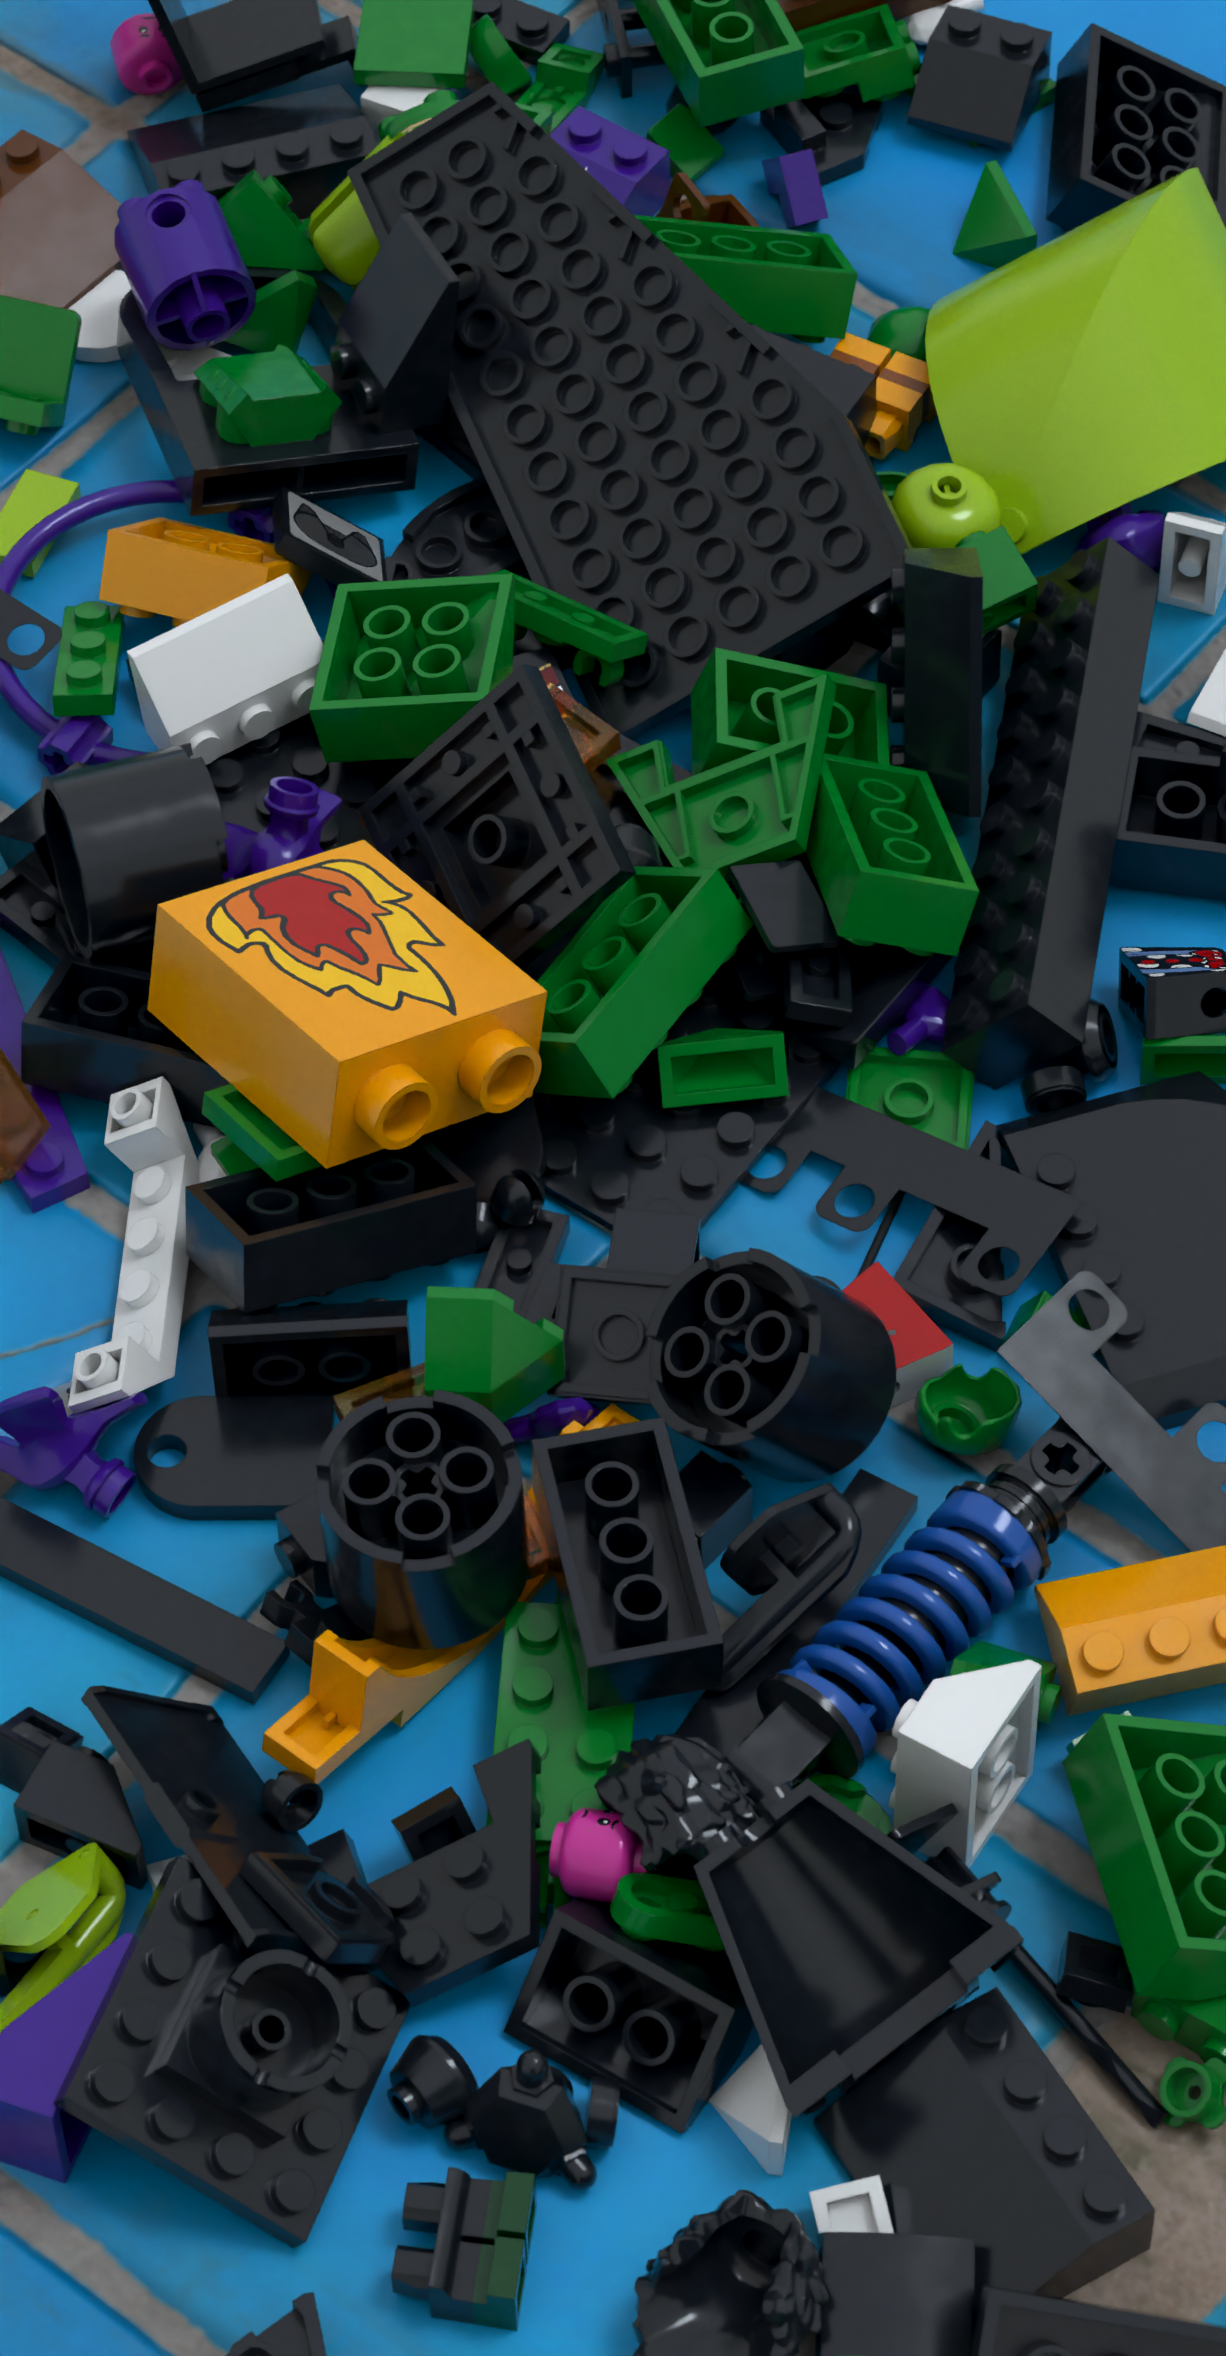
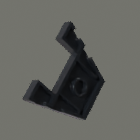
(469, 1900)

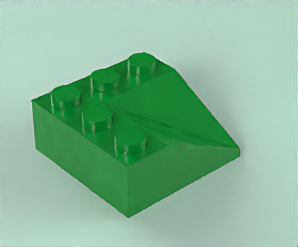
(409, 662)

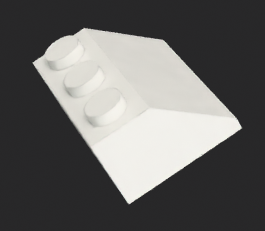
(229, 672)
(967, 1747)

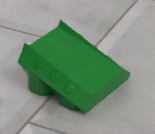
(267, 398)

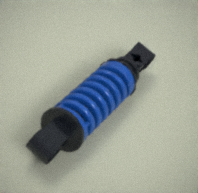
(915, 1616)

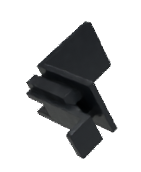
(251, 45)

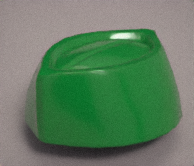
(496, 57)

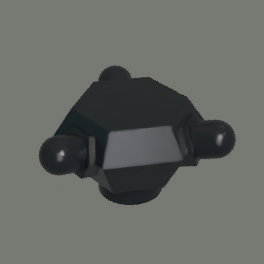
(527, 2123)

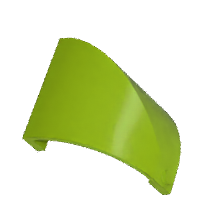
(1090, 363)

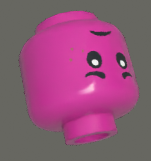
(144, 56)
(594, 1854)

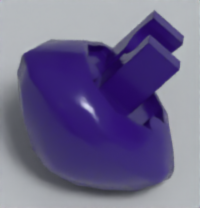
(1137, 533)

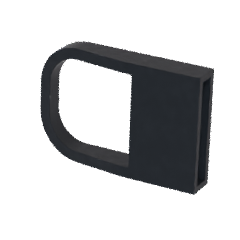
(236, 477)

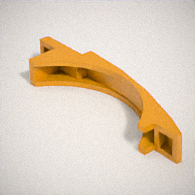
(370, 1682)

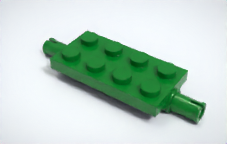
(546, 1703)

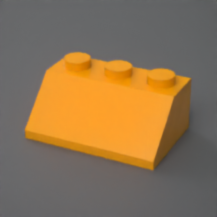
(186, 569)
(1137, 1630)

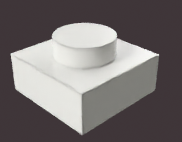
(852, 2207)

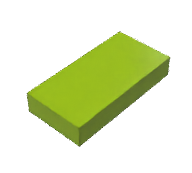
(28, 504)

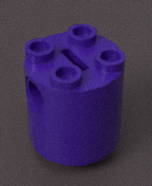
(184, 266)

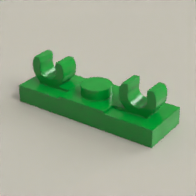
(566, 622)

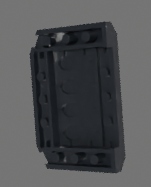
(1147, 1227)

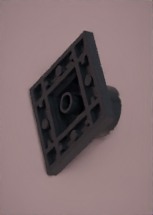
(504, 822)
(232, 2059)

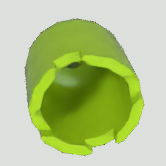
(945, 505)

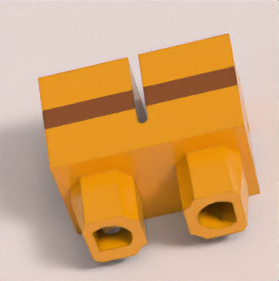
(901, 393)

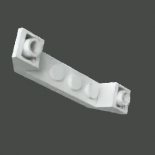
(152, 1142)

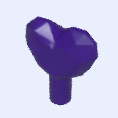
(923, 1022)
(551, 1419)

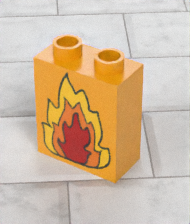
(346, 1002)

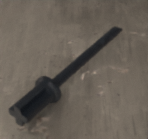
(955, 1870)

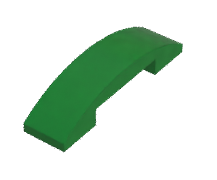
(562, 84)

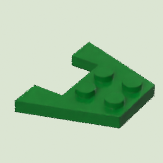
(744, 808)

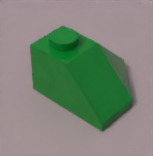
(488, 1350)

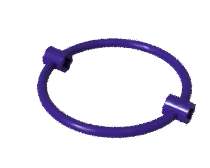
(90, 737)

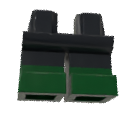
(478, 2251)

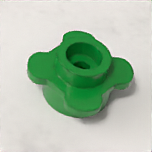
(1176, 2088)

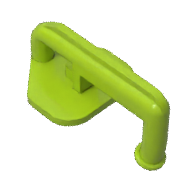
(44, 1912)

